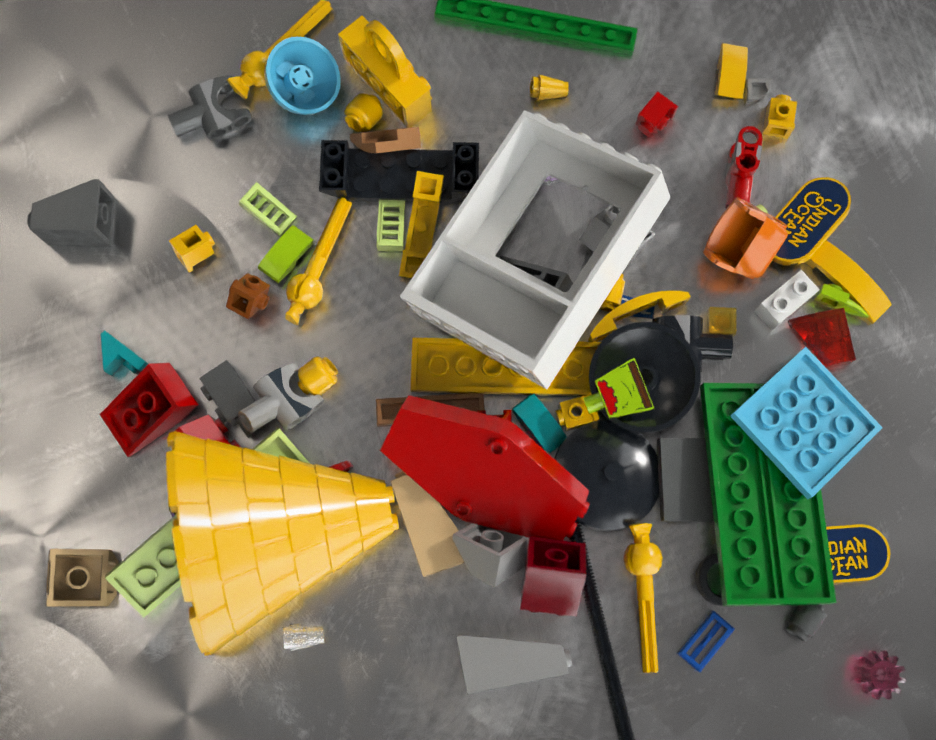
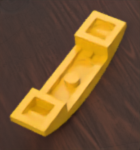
(422, 222)
(851, 279)
(664, 299)

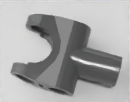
(208, 111)

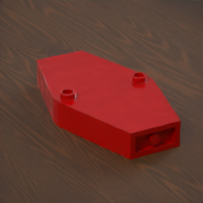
(485, 470)

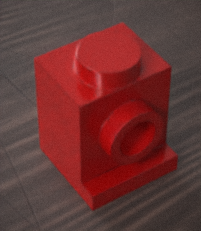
(656, 114)

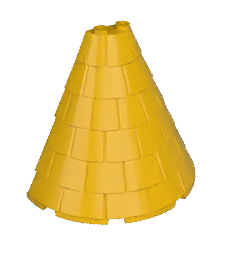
(262, 530)

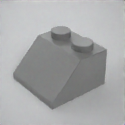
(491, 552)

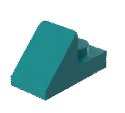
(116, 354)

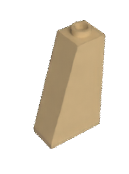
(427, 526)

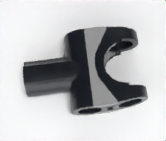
(702, 343)

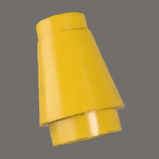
(547, 88)

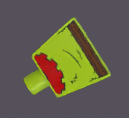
(620, 392)

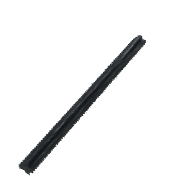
(605, 648)

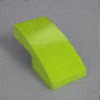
(284, 254)

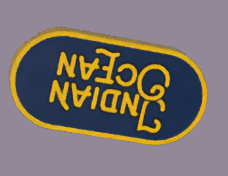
(812, 218)
(857, 552)

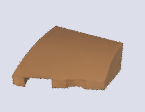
(387, 140)

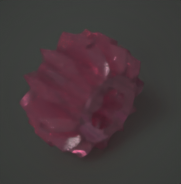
(869, 677)

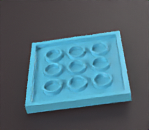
(806, 422)

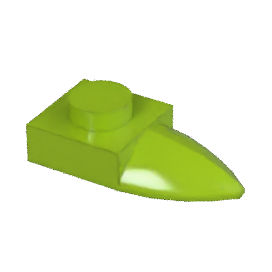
(836, 298)

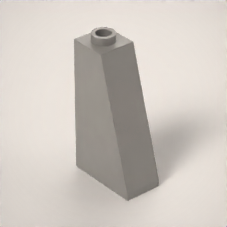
(506, 662)

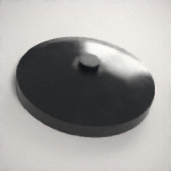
(666, 366)
(616, 469)

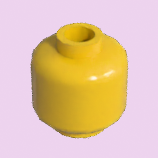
(363, 112)
(317, 376)

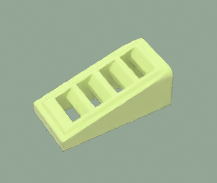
(257, 190)
(394, 245)

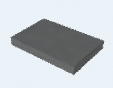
(684, 480)

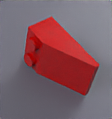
(148, 407)

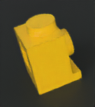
(776, 123)
(192, 247)
(571, 422)

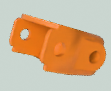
(745, 239)

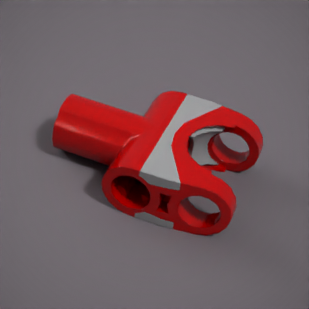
(741, 165)

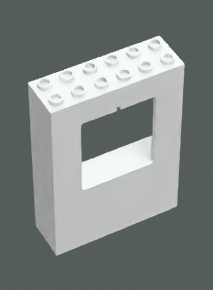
(503, 307)

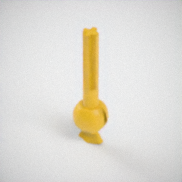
(254, 63)
(304, 289)
(644, 560)

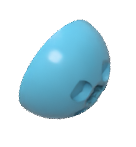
(313, 73)

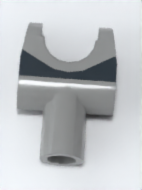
(278, 401)

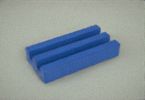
(690, 659)

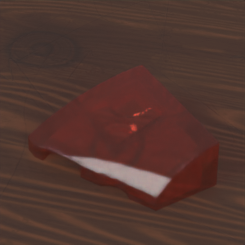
(827, 336)

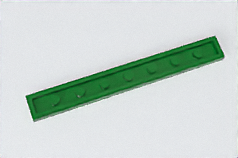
(539, 24)

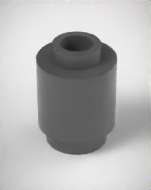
(806, 621)

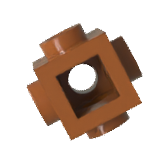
(248, 295)

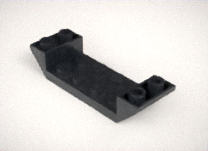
(392, 174)

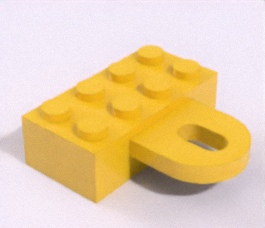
(386, 70)

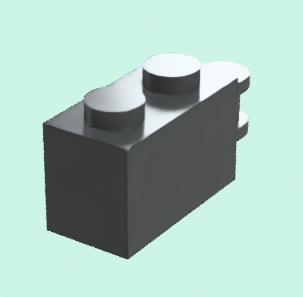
(228, 393)

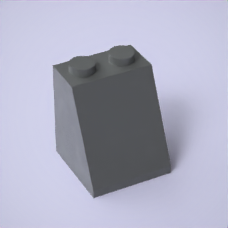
(75, 216)

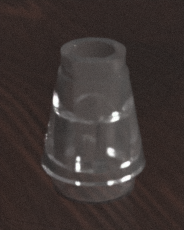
(302, 636)

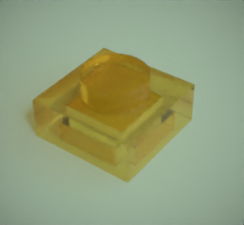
(721, 321)

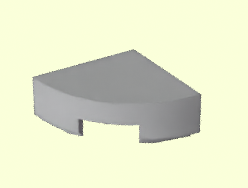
(756, 89)

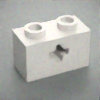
(786, 300)

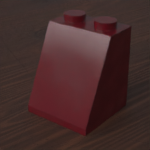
(553, 576)

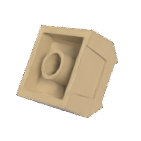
(78, 577)

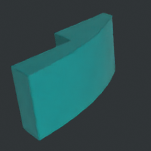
(540, 423)

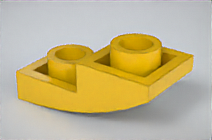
(732, 71)

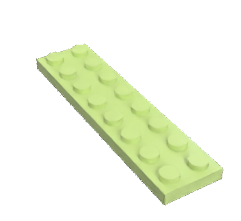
(152, 569)

